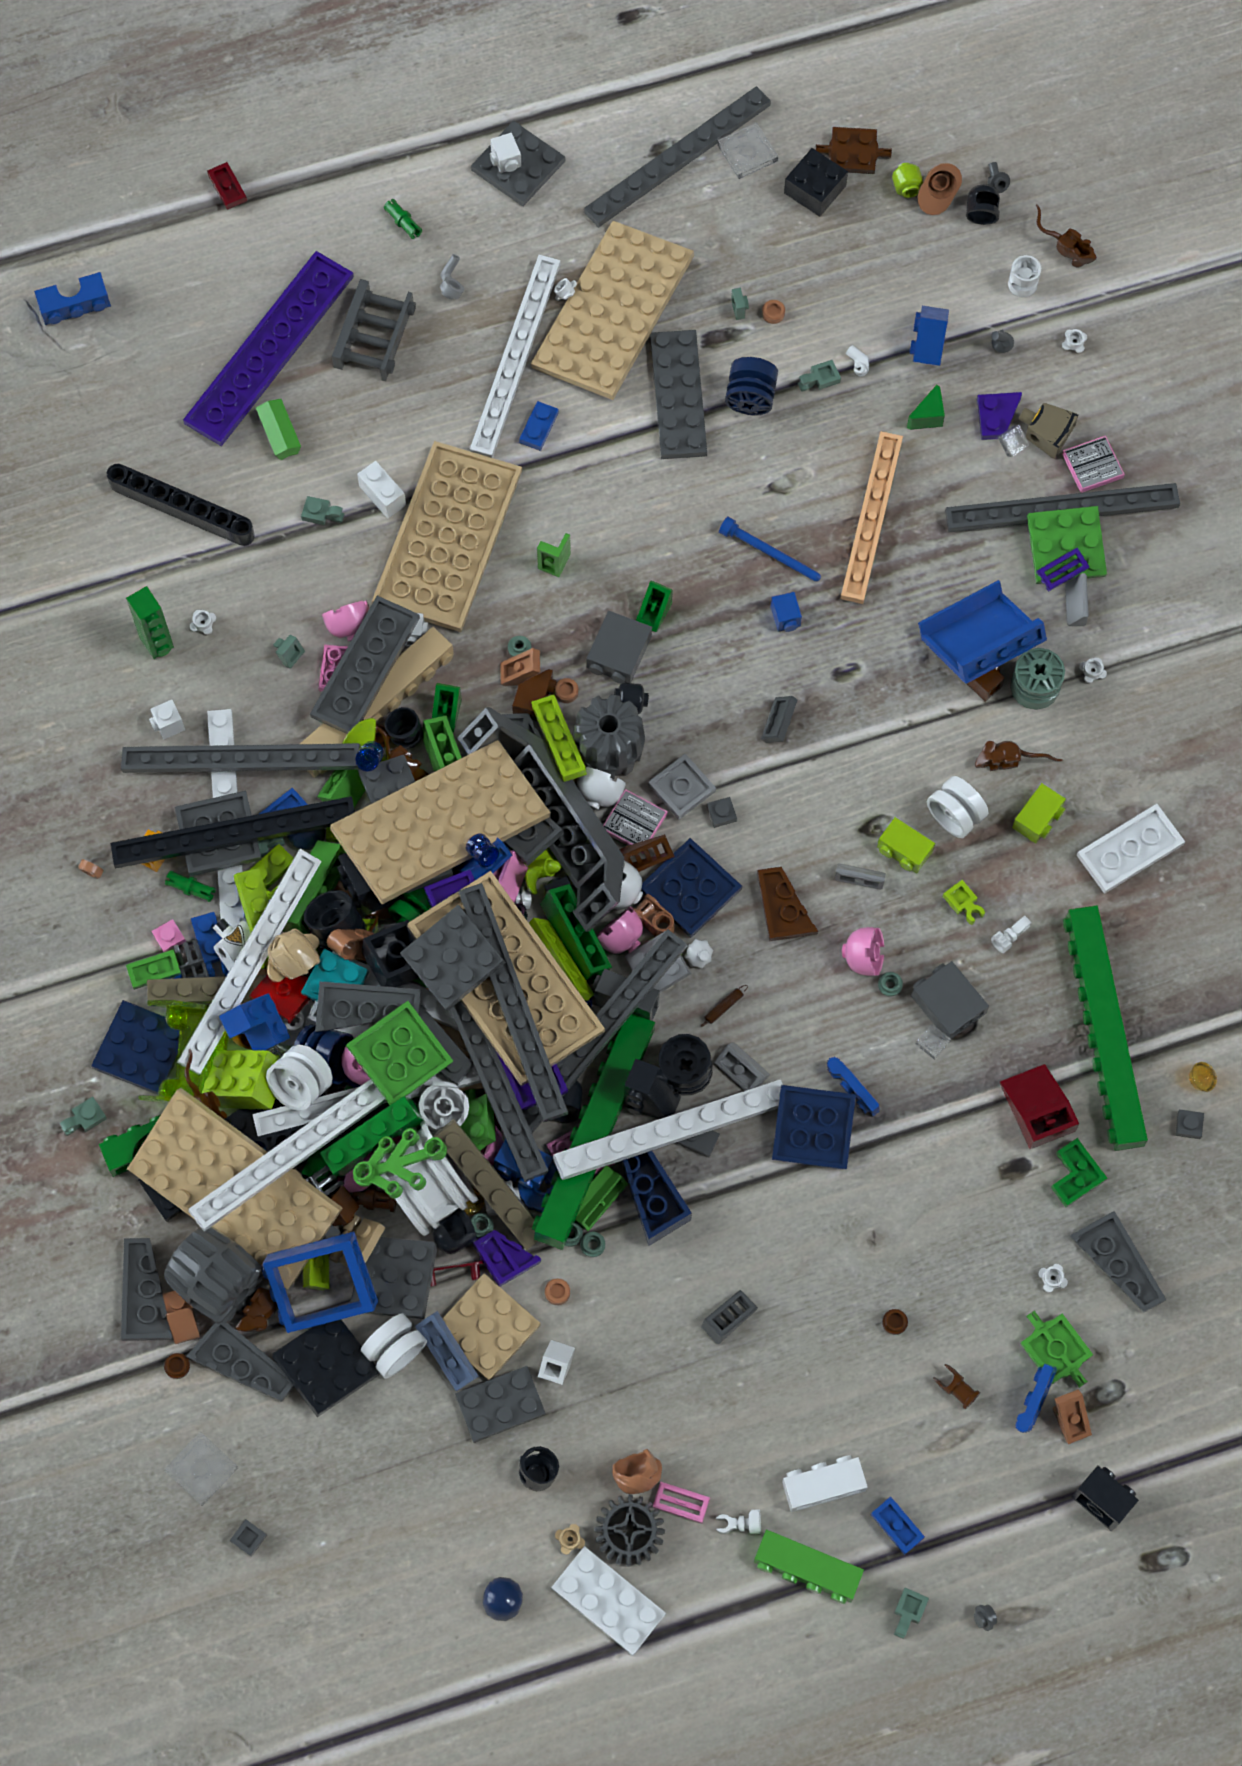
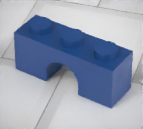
(57, 307)

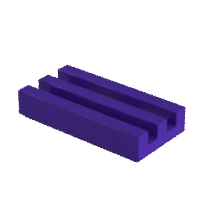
(1046, 579)

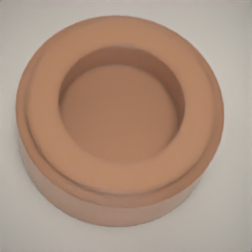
(773, 311)
(566, 690)
(90, 869)
(557, 1291)

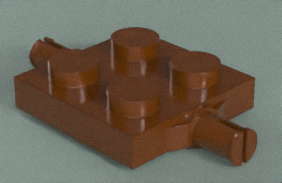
(854, 149)

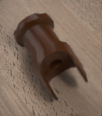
(370, 1200)
(959, 1388)

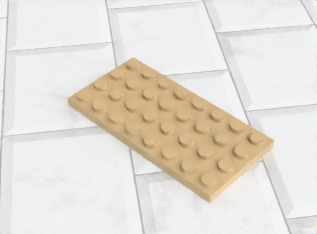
(612, 310)
(448, 534)
(431, 820)
(554, 1002)
(198, 1151)

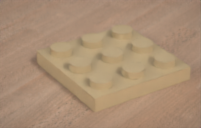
(489, 1326)

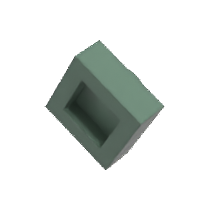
(739, 303)

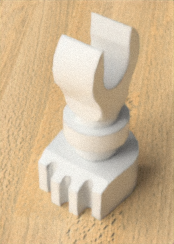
(1002, 941)
(752, 1523)

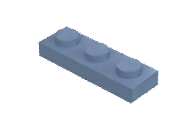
(447, 1351)

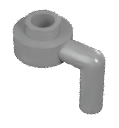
(450, 287)

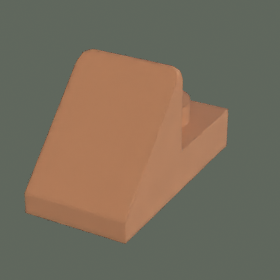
(520, 667)
(180, 1318)
(1072, 1416)

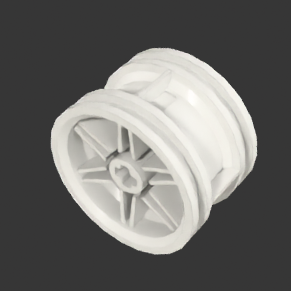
(444, 1189)

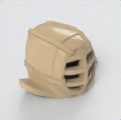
(292, 955)

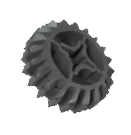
(617, 1529)

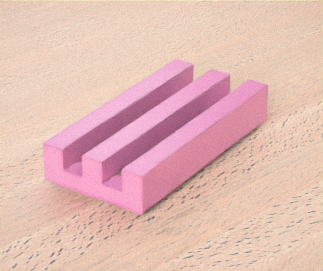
(702, 1509)

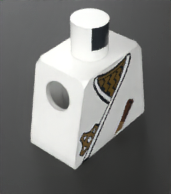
(232, 941)

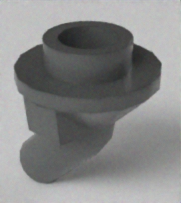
(998, 179)
(1002, 341)

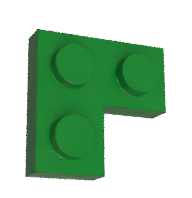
(1083, 1174)

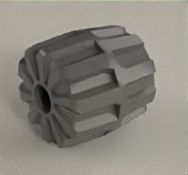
(609, 735)
(213, 1274)

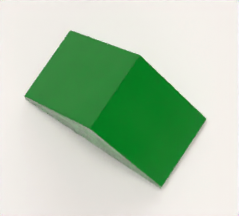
(929, 412)
(655, 605)
(447, 703)

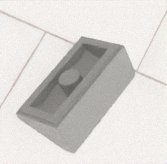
(1077, 601)
(860, 876)
(741, 1067)

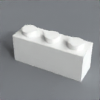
(824, 1483)

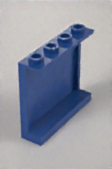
(981, 632)

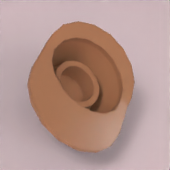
(939, 188)

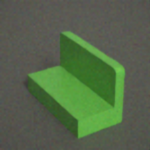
(552, 558)
(341, 785)
(155, 967)

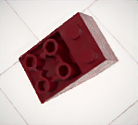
(1039, 1106)

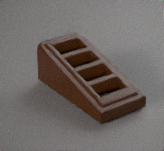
(643, 846)

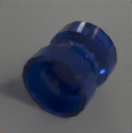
(373, 752)
(482, 850)

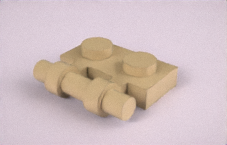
(367, 1236)

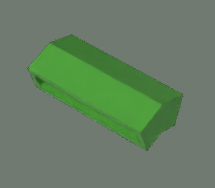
(279, 428)
(599, 1197)

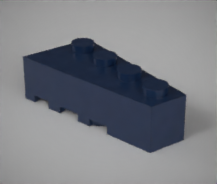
(655, 1197)

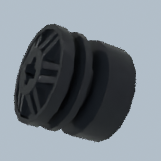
(332, 912)
(688, 1051)

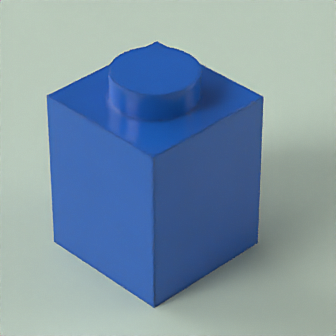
(786, 612)

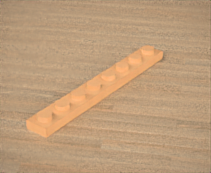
(871, 517)

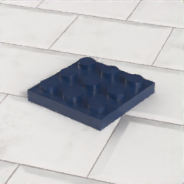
(691, 887)
(138, 1048)
(814, 1127)

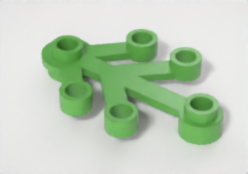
(397, 1162)

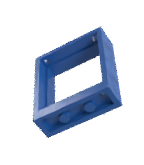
(357, 1268)

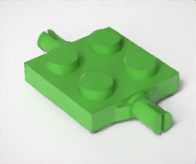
(480, 1120)
(1058, 1345)

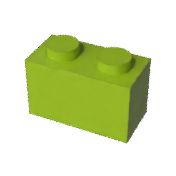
(1039, 813)
(905, 845)

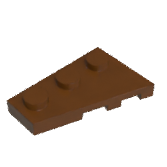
(782, 908)

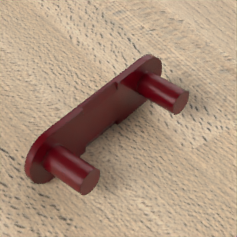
(474, 1268)

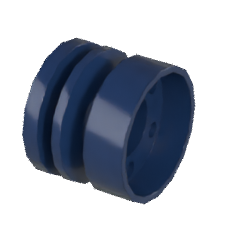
(751, 386)
(329, 1045)

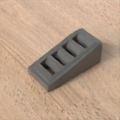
(717, 1328)

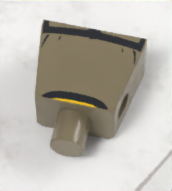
(1049, 427)

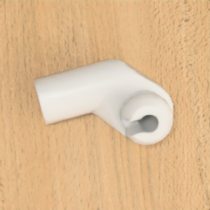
(861, 364)

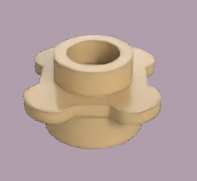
(562, 1536)

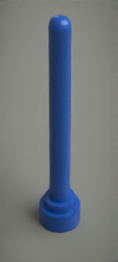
(730, 528)

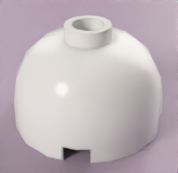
(599, 788)
(630, 887)
(442, 1104)

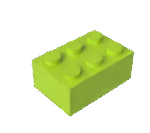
(240, 1079)

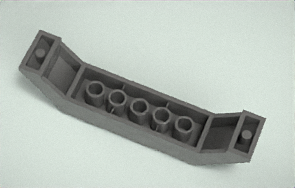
(585, 847)

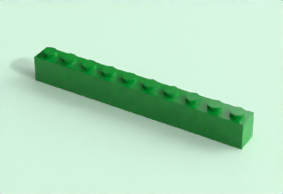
(1106, 1028)
(597, 1122)

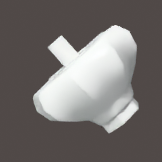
(698, 953)

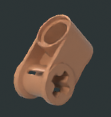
(652, 914)
(348, 943)

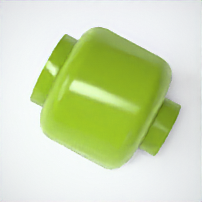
(907, 180)

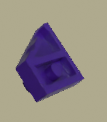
(996, 413)
(504, 1257)

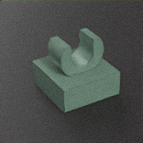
(289, 650)

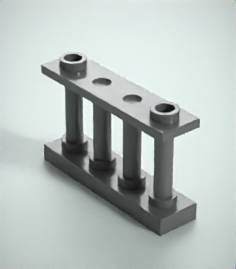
(357, 314)

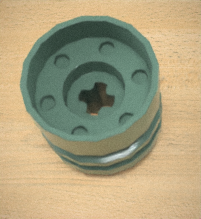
(1037, 690)

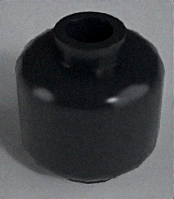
(633, 693)

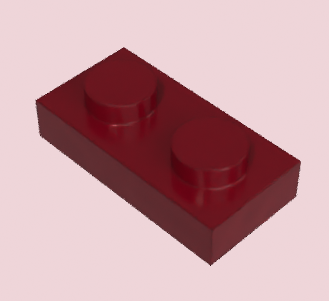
(227, 185)

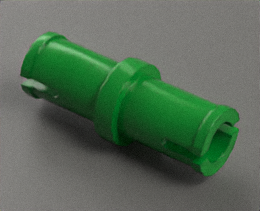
(403, 218)
(190, 886)

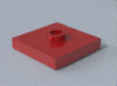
(285, 995)

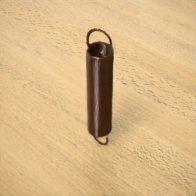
(724, 1005)

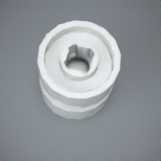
(1024, 276)

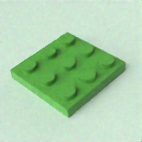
(1062, 531)
(399, 1053)

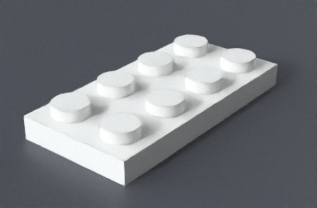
(1130, 848)
(608, 1601)

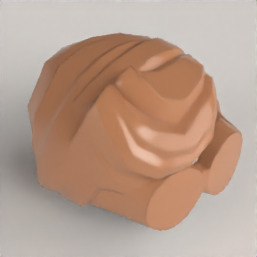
(637, 1472)

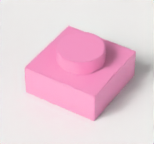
(168, 936)

